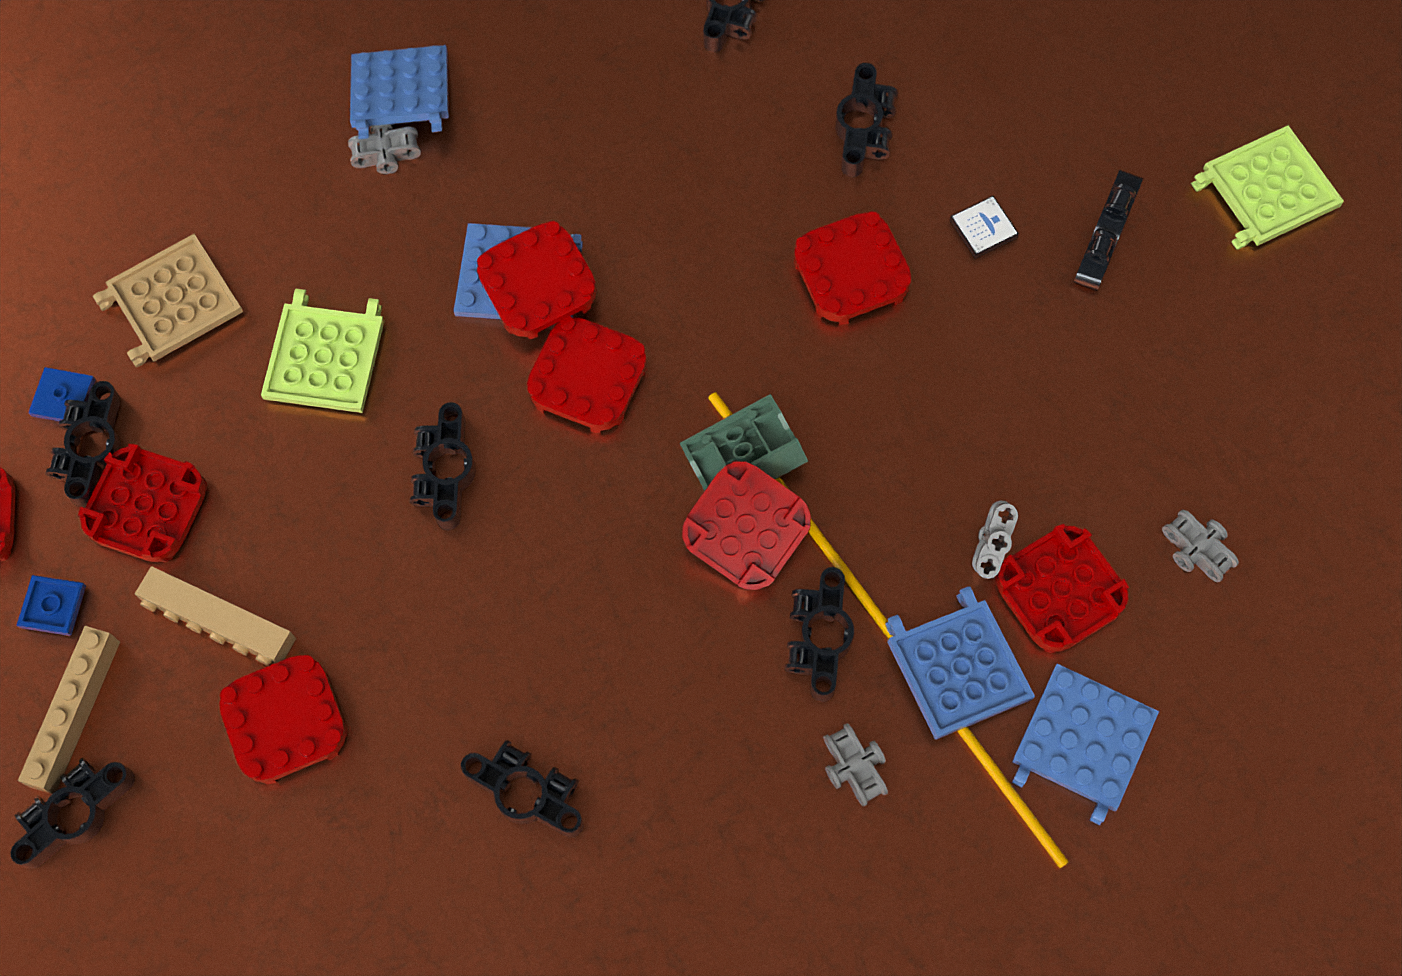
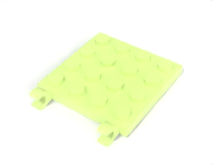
(1270, 186)
(323, 355)

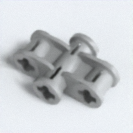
(384, 148)
(999, 529)
(1206, 552)
(855, 764)

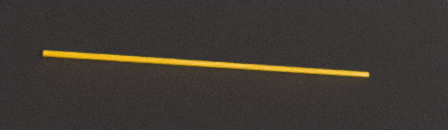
(965, 733)

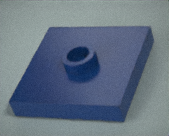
(56, 388)
(51, 605)

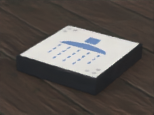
(984, 227)

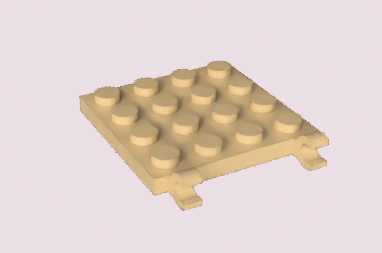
(170, 299)

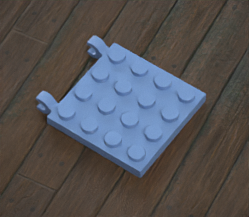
(399, 87)
(470, 296)
(959, 666)
(1085, 739)

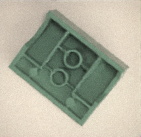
(750, 435)

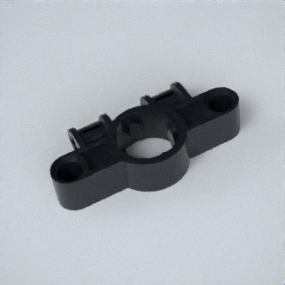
(726, 22)
(865, 142)
(1108, 230)
(79, 419)
(432, 443)
(826, 605)
(497, 777)
(41, 821)

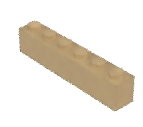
(214, 616)
(69, 710)

